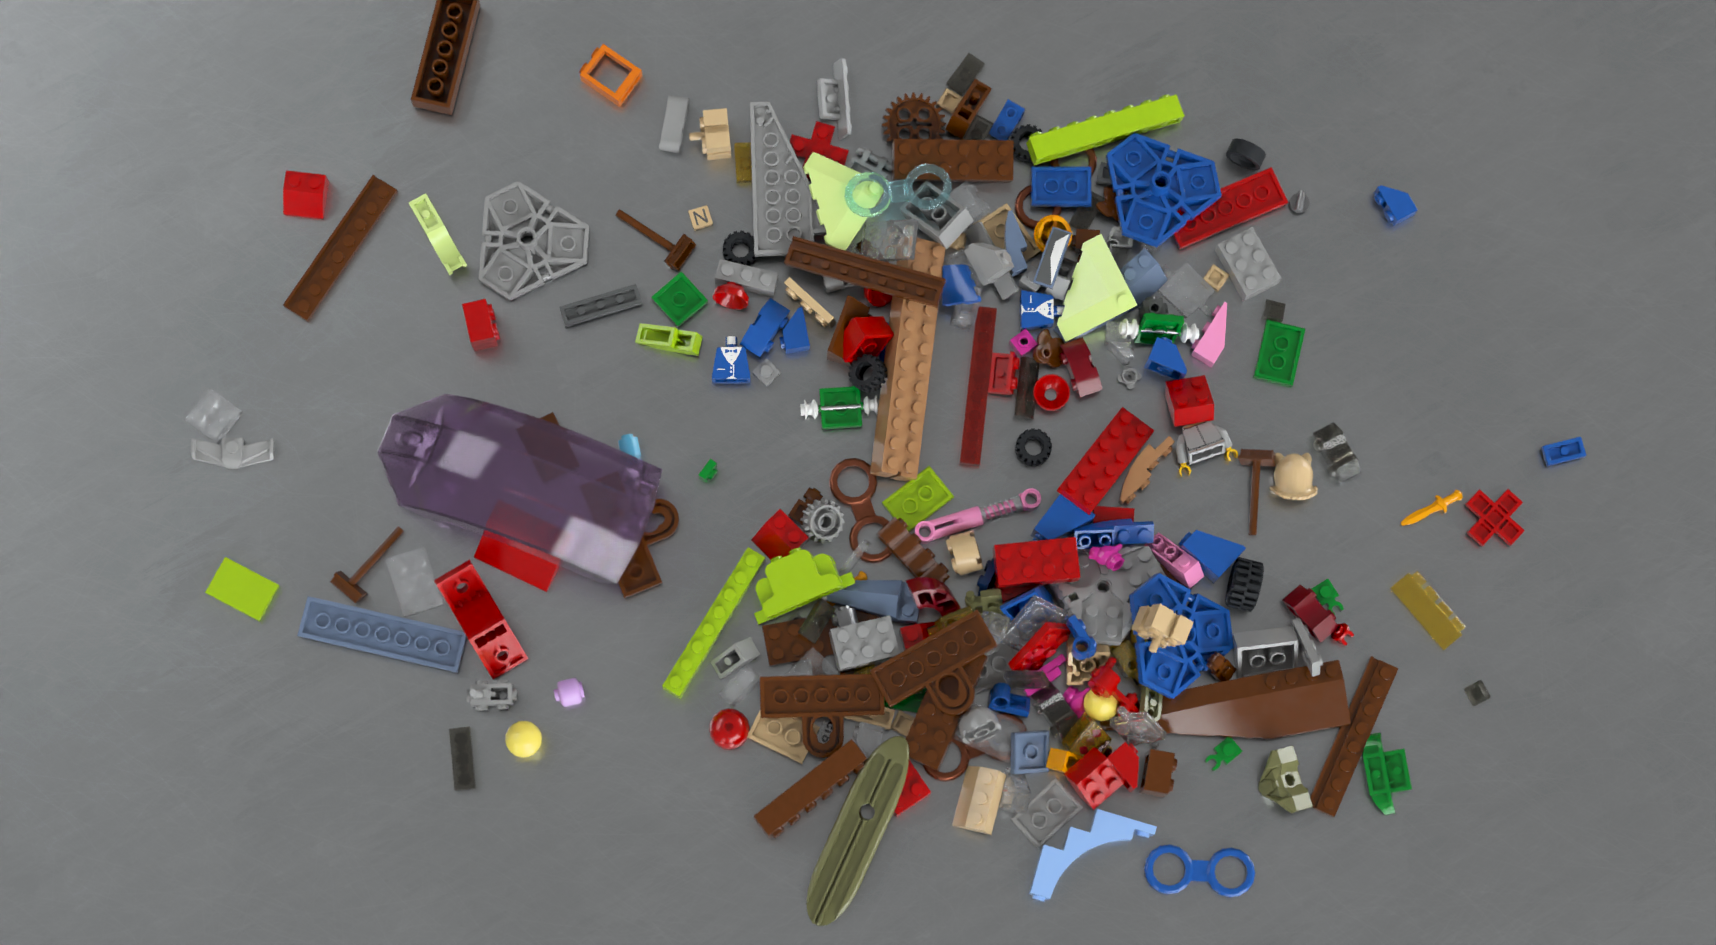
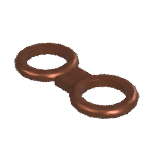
(1027, 190)
(860, 506)
(967, 753)

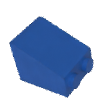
(1061, 520)
(1212, 552)

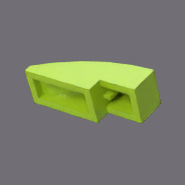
(669, 339)

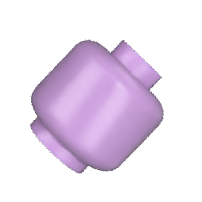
(569, 692)

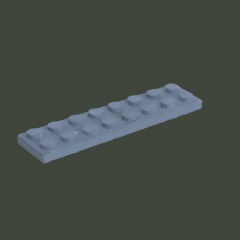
(382, 634)

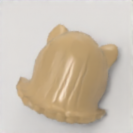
(1294, 477)

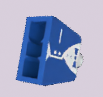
(1037, 311)
(731, 363)

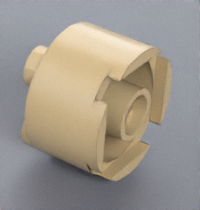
(966, 553)

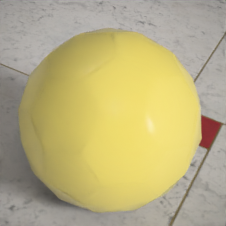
(1100, 707)
(523, 739)

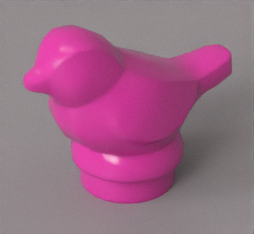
(1107, 556)
(1076, 699)

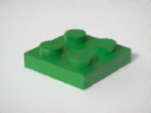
(679, 299)

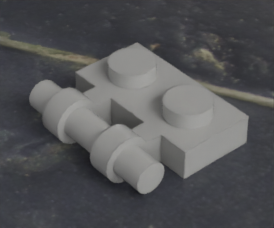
(861, 165)

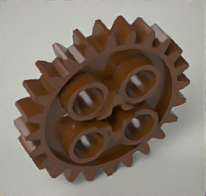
(912, 107)

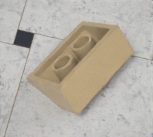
(979, 799)

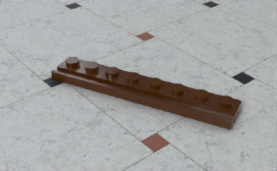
(340, 248)
(865, 272)
(1352, 738)

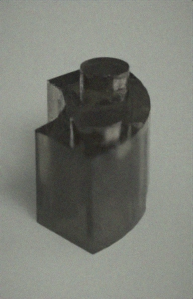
(1336, 452)
(1055, 710)

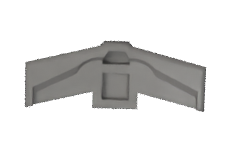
(232, 452)

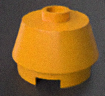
(1045, 226)

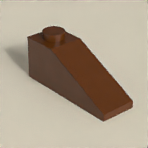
(968, 108)

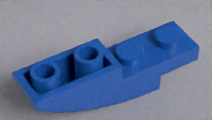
(1114, 532)

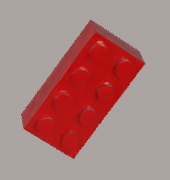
(1036, 563)

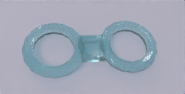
(898, 190)

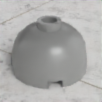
(978, 724)

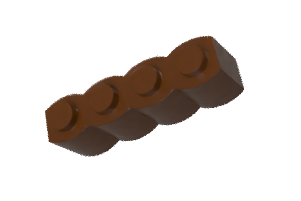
(909, 551)

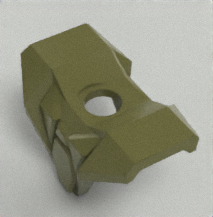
(1272, 785)

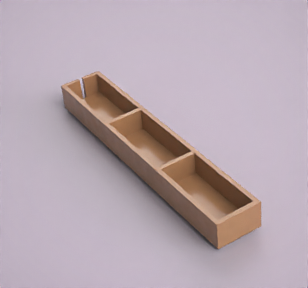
(908, 373)

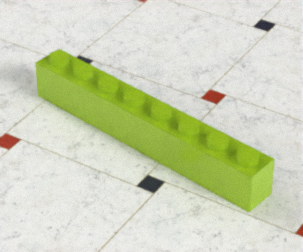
(1105, 129)
(713, 623)

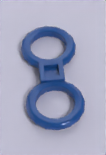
(1199, 870)

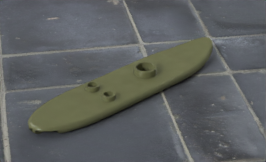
(854, 837)

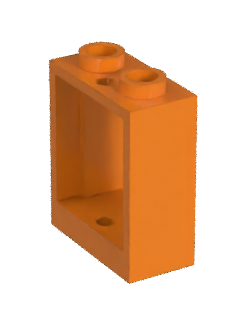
(625, 88)

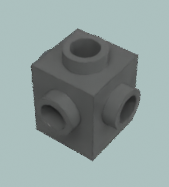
(1152, 302)

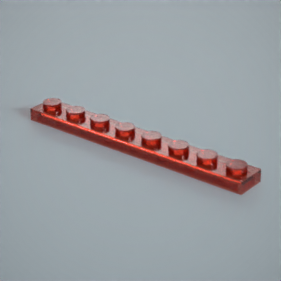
(978, 386)

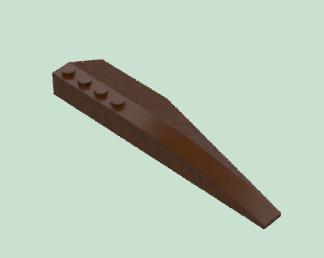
(1259, 705)

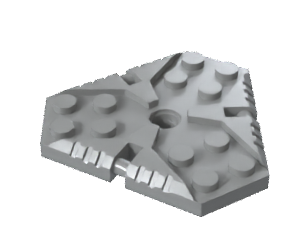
(514, 266)
(1107, 613)

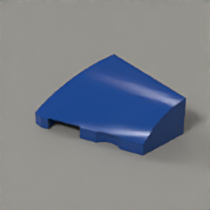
(958, 286)

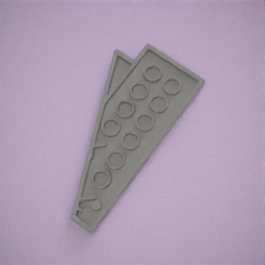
(779, 187)

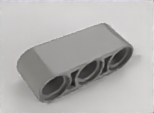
(674, 124)

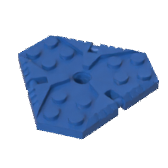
(1150, 210)
(1172, 668)

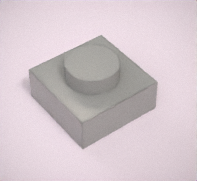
(766, 372)

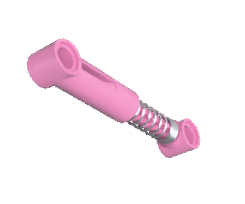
(975, 516)

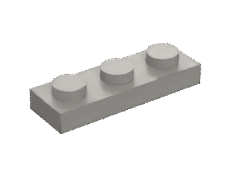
(1307, 647)

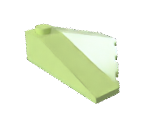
(828, 188)
(1096, 291)

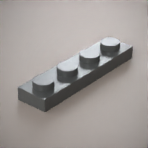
(600, 305)

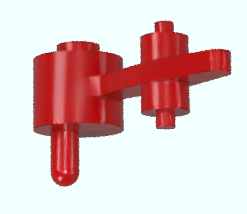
(1105, 682)

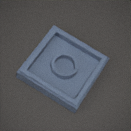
(1029, 751)

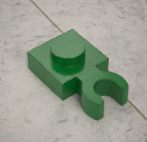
(1326, 595)
(1226, 752)

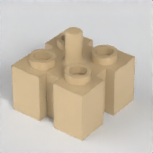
(714, 134)
(1162, 626)
(1079, 670)

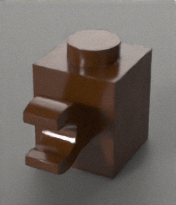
(1080, 237)

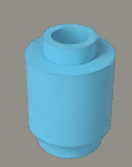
(630, 445)

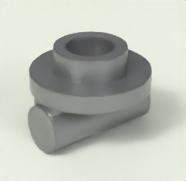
(1299, 202)

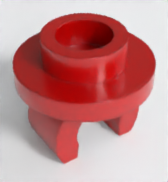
(1341, 632)

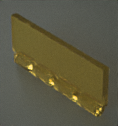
(1429, 614)

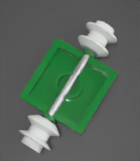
(1159, 326)
(840, 407)

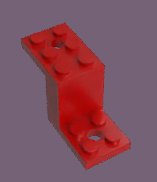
(481, 619)

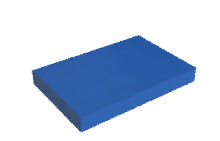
(1060, 186)

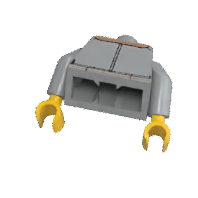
(1201, 442)

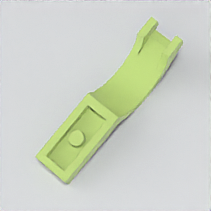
(437, 233)

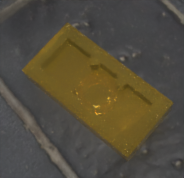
(743, 162)

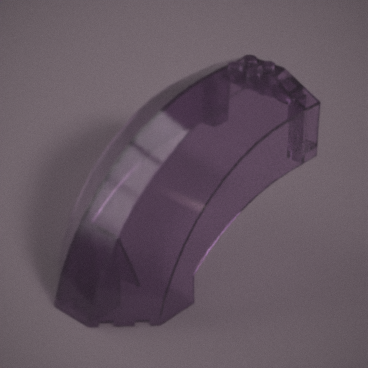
(521, 482)

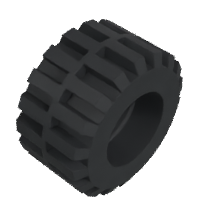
(1244, 584)

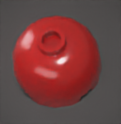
(729, 729)

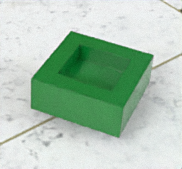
(709, 471)

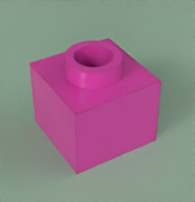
(1023, 350)

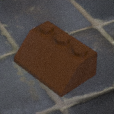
(851, 309)

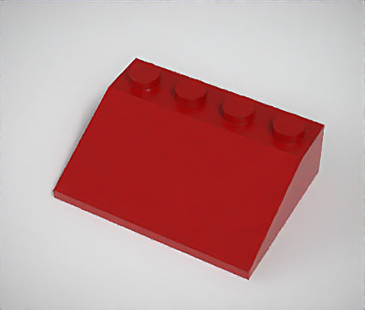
(516, 562)

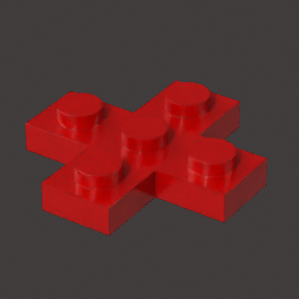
(820, 144)
(1494, 517)

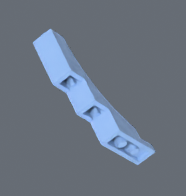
(1104, 829)

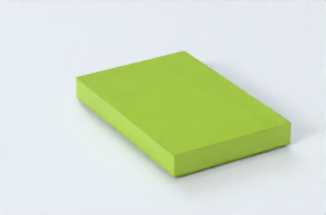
(918, 498)
(242, 589)

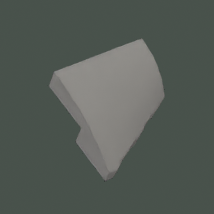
(1119, 246)

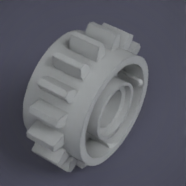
(831, 525)

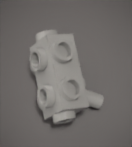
(484, 695)

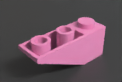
(1213, 340)
(1176, 561)

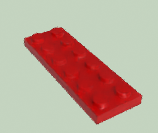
(1237, 204)
(1105, 460)

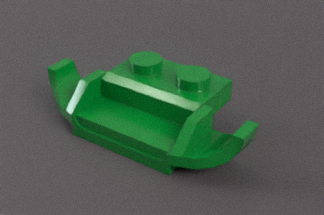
(1385, 773)

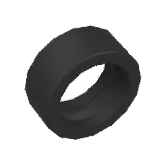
(1246, 154)

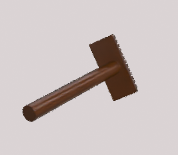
(678, 252)
(1255, 459)
(348, 585)

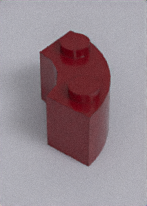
(1080, 366)
(932, 594)
(1304, 605)

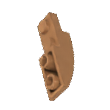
(1138, 474)

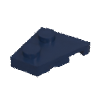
(988, 579)

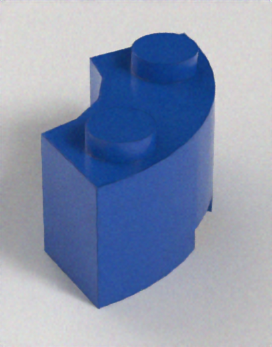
(763, 330)

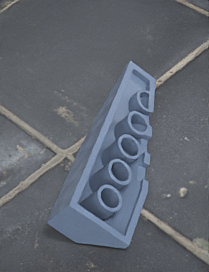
(1143, 279)

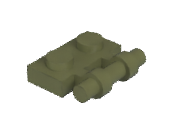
(989, 600)

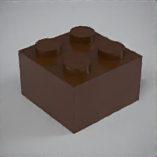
(1157, 773)

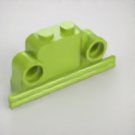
(797, 582)

